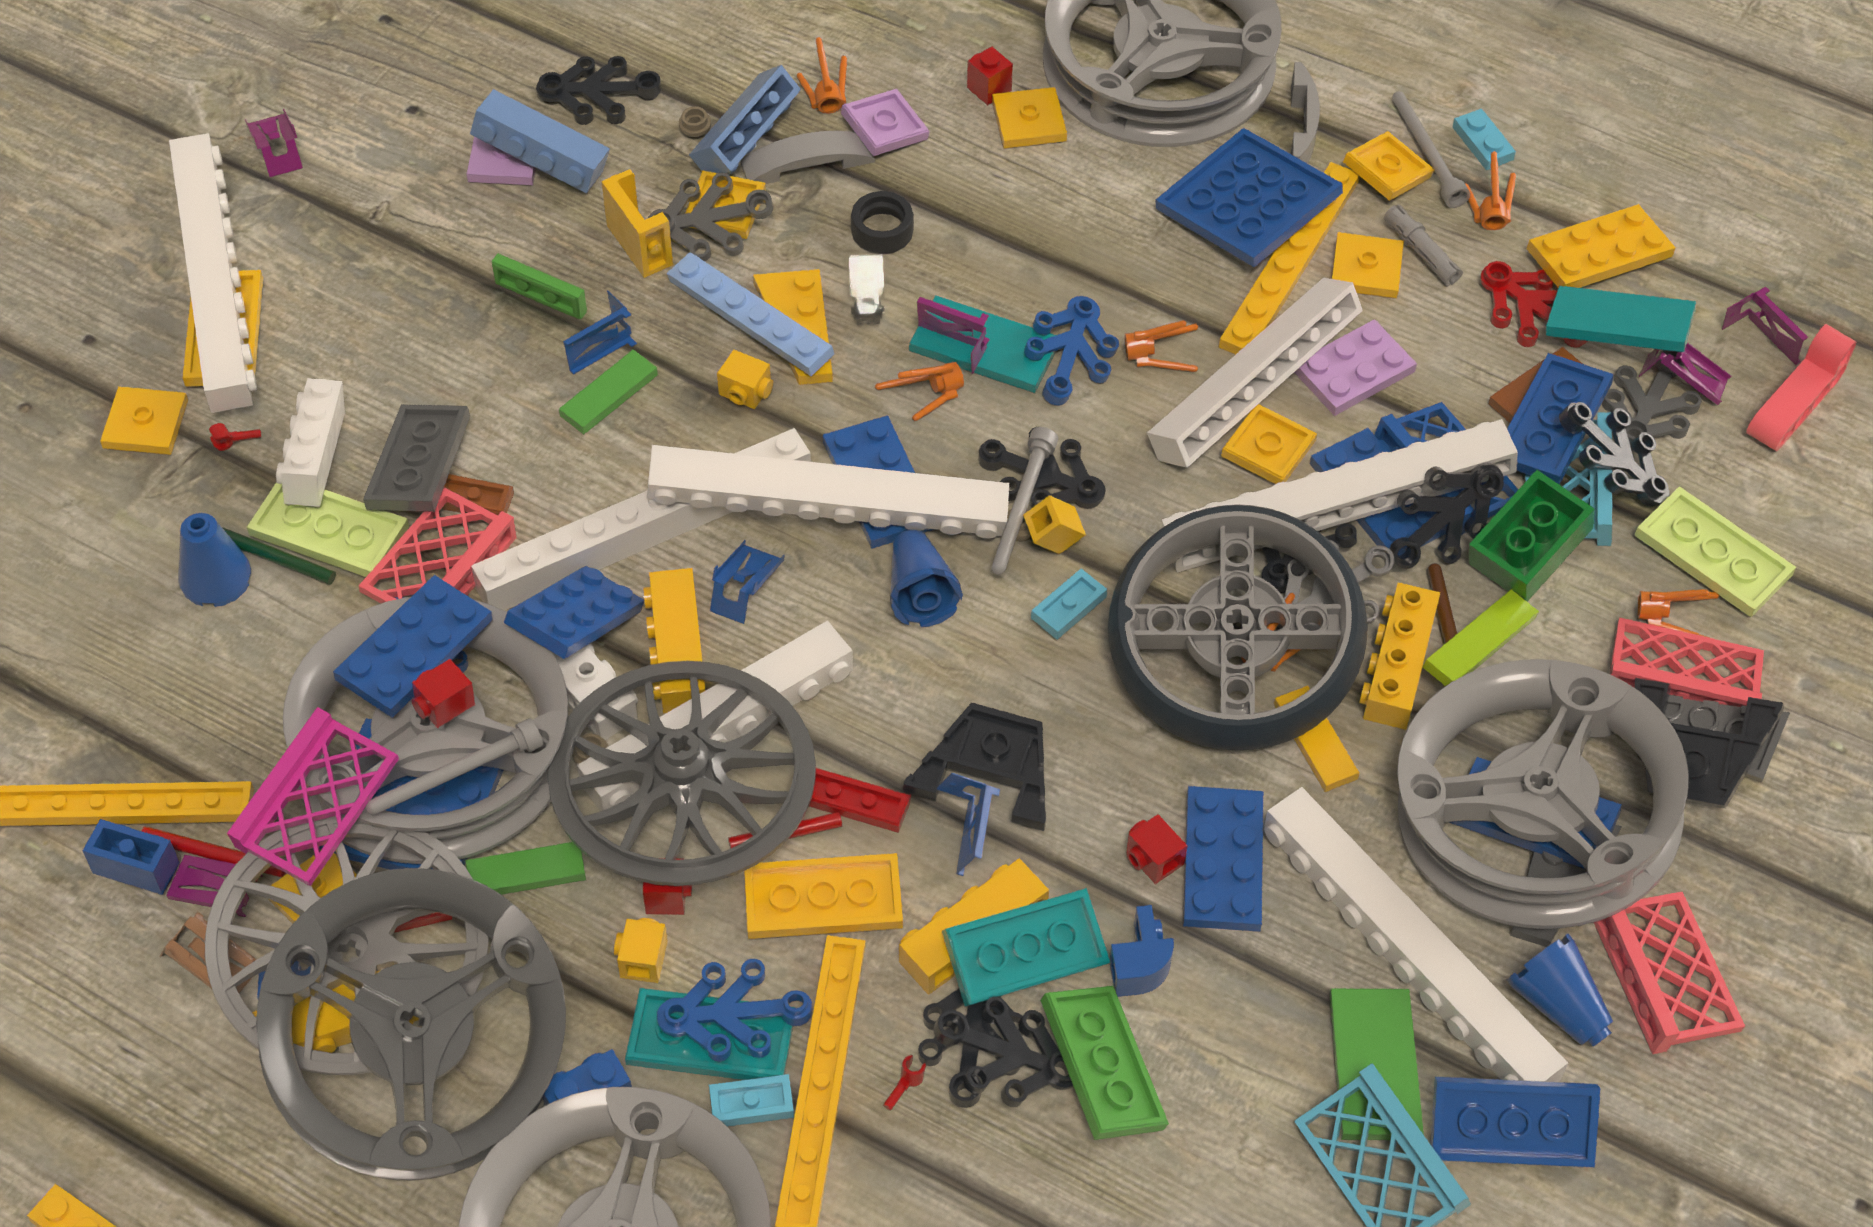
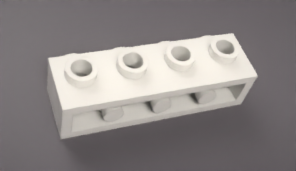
(312, 442)
(582, 676)

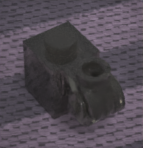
(866, 284)

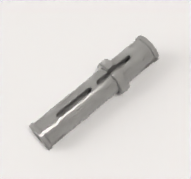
(1414, 235)

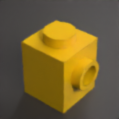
(744, 379)
(1054, 524)
(641, 949)

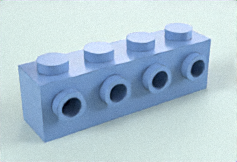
(745, 121)
(539, 141)

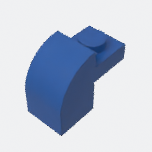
(1145, 963)

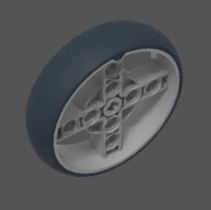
(1237, 530)

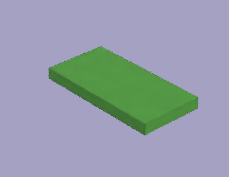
(1377, 1030)
(1104, 1062)

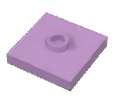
(885, 122)
(493, 165)

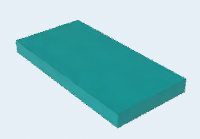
(1621, 318)
(1003, 357)
(1025, 947)
(657, 1050)

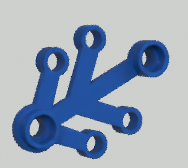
(1073, 343)
(728, 1012)

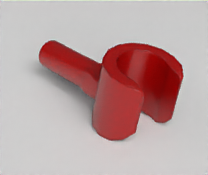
(223, 439)
(908, 1079)

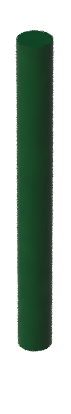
(282, 558)

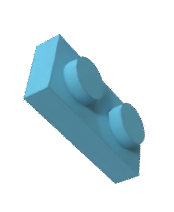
(1483, 138)
(1069, 603)
(752, 1100)

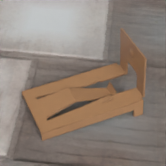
(195, 966)

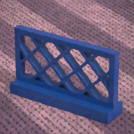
(1393, 436)

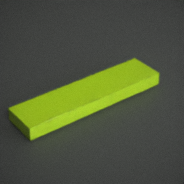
(1481, 638)

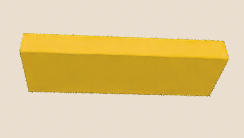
(1323, 750)

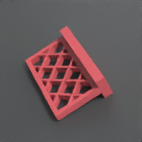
(487, 543)
(1683, 680)
(1641, 985)

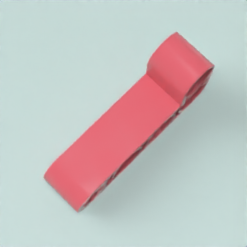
(1803, 389)

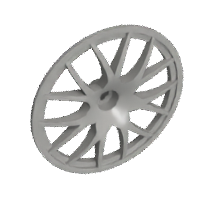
(369, 937)

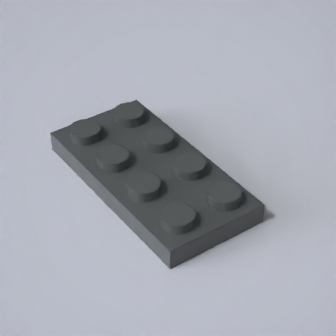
(417, 458)

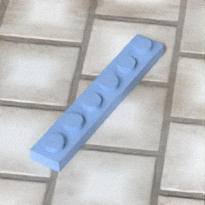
(751, 314)

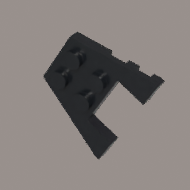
(994, 748)
(1717, 758)

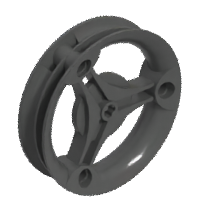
(400, 994)

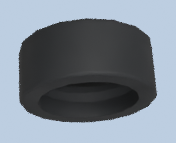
(882, 241)

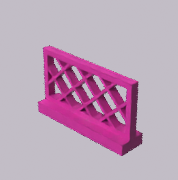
(282, 788)

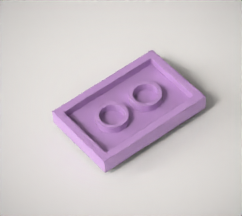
(1355, 367)

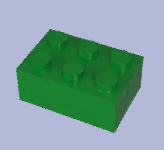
(1531, 535)

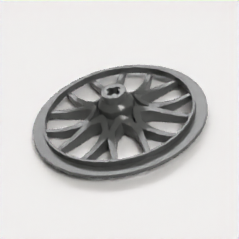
(684, 777)

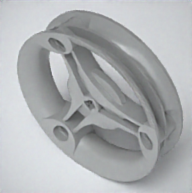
(1164, 44)
(427, 748)
(1541, 793)
(620, 1114)

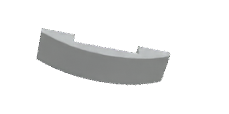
(1304, 96)
(805, 151)

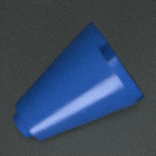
(210, 562)
(921, 581)
(1565, 991)

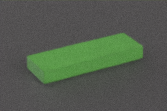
(539, 286)
(608, 391)
(529, 868)

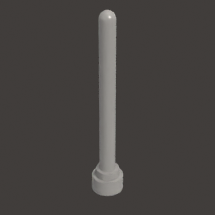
(1452, 190)
(1041, 445)
(523, 737)

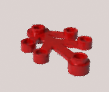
(1501, 280)

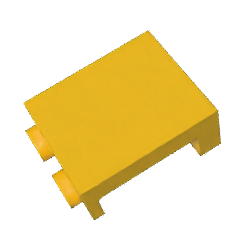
(644, 241)

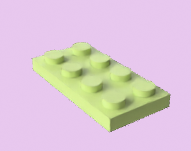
(334, 533)
(1715, 551)

